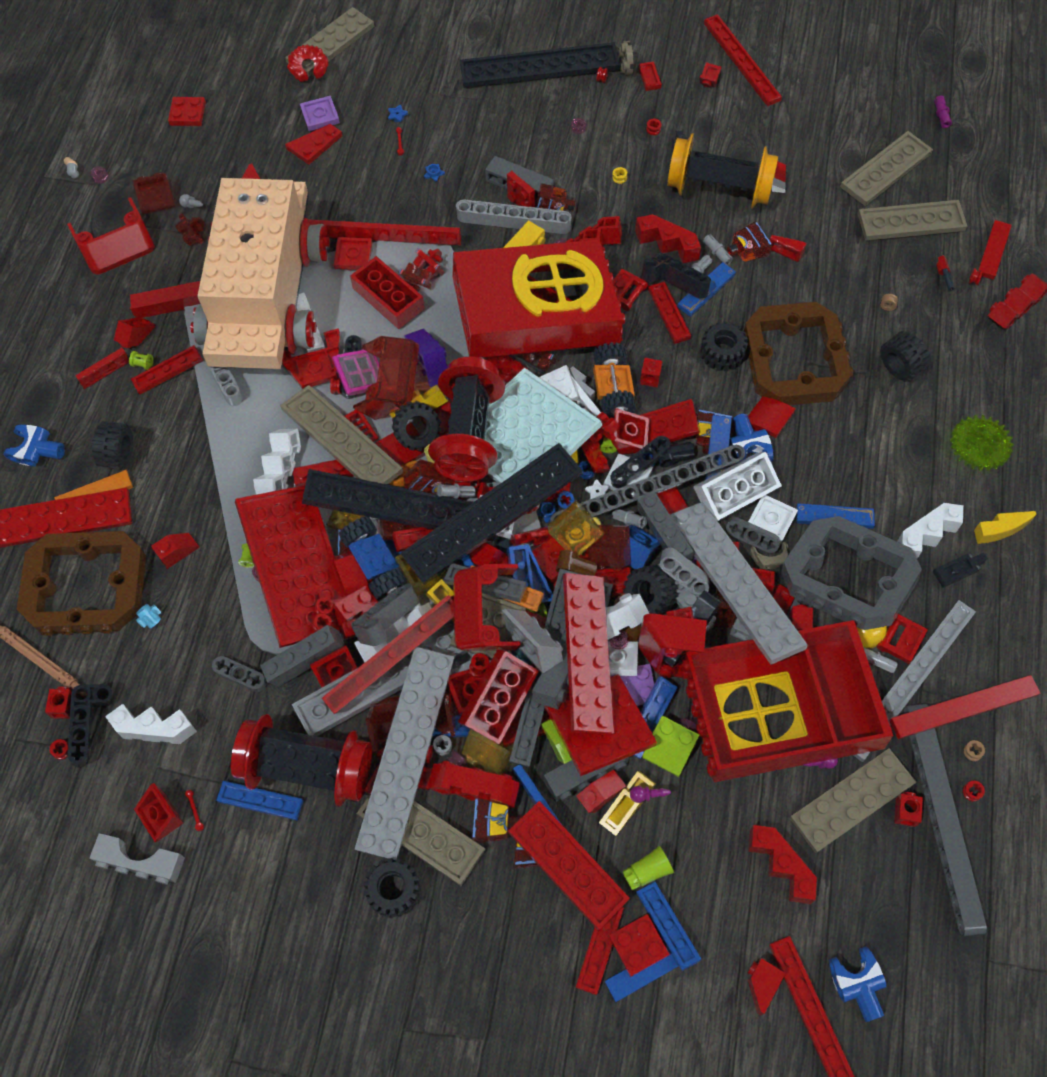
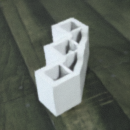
(279, 462)
(930, 528)
(625, 613)
(393, 631)
(150, 726)

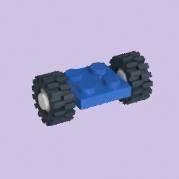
(373, 556)

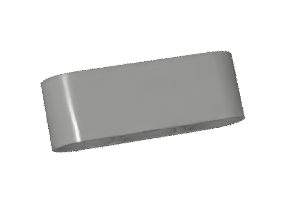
(229, 386)
(680, 564)

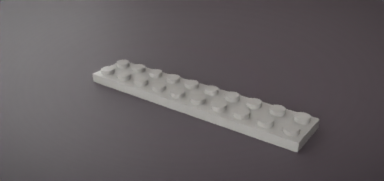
(739, 584)
(318, 717)
(405, 754)

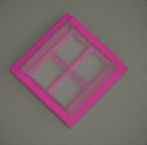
(356, 370)

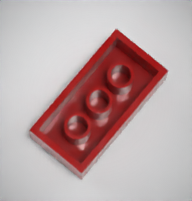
(387, 292)
(498, 696)

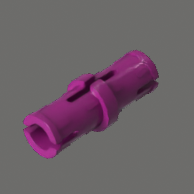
(943, 111)

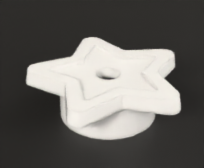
(597, 486)

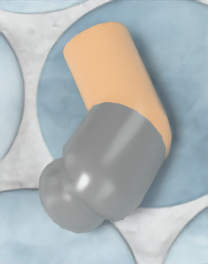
(71, 167)

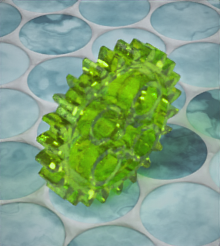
(981, 442)

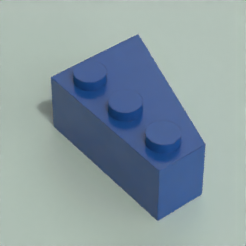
(528, 570)

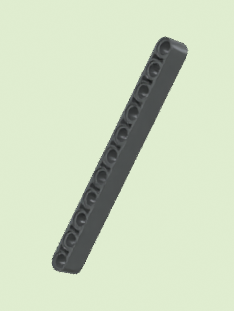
(654, 481)
(947, 831)

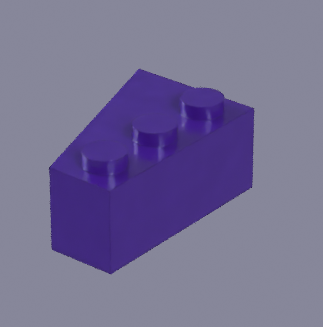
(430, 355)

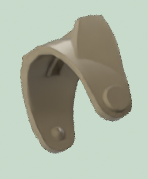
(769, 562)

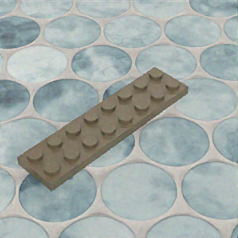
(340, 437)

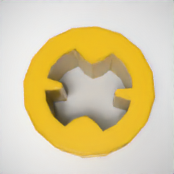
(620, 178)

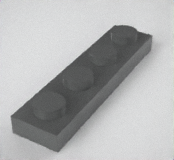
(503, 586)

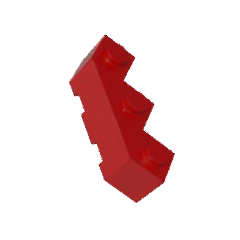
(607, 230)
(668, 237)
(1018, 301)
(473, 783)
(784, 863)

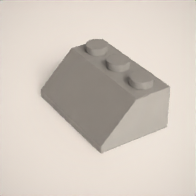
(534, 640)

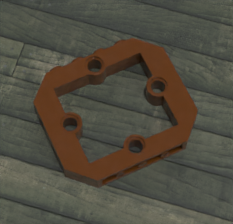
(790, 319)
(36, 573)

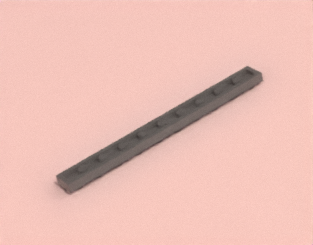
(532, 711)

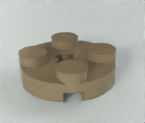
(626, 53)

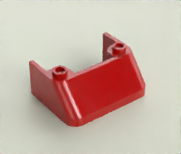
(115, 246)
(468, 622)
(670, 637)

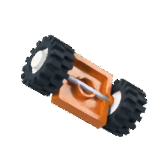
(613, 379)

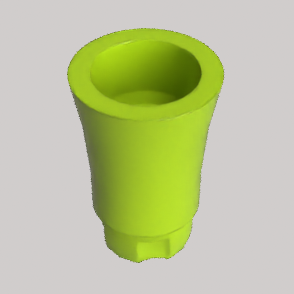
(648, 869)

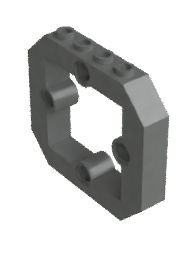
(890, 592)

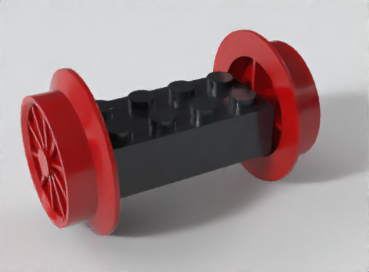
(463, 451)
(301, 759)

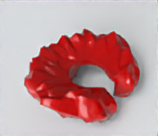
(304, 53)

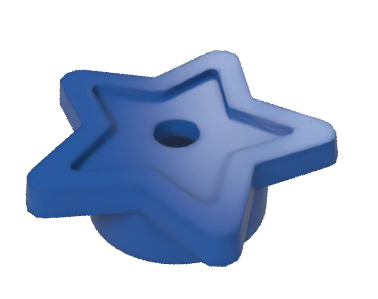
(397, 114)
(433, 168)
(544, 507)

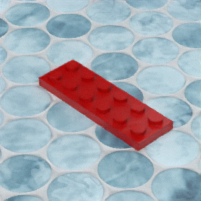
(568, 865)

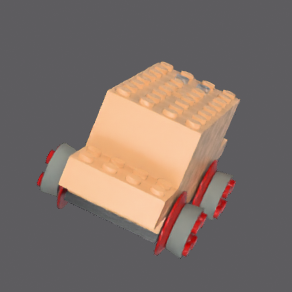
(256, 274)

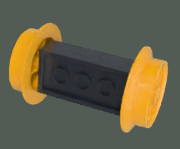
(721, 170)

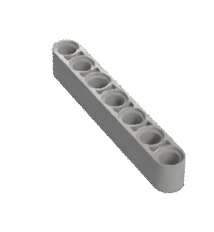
(512, 216)

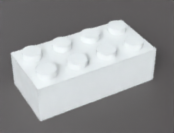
(738, 485)

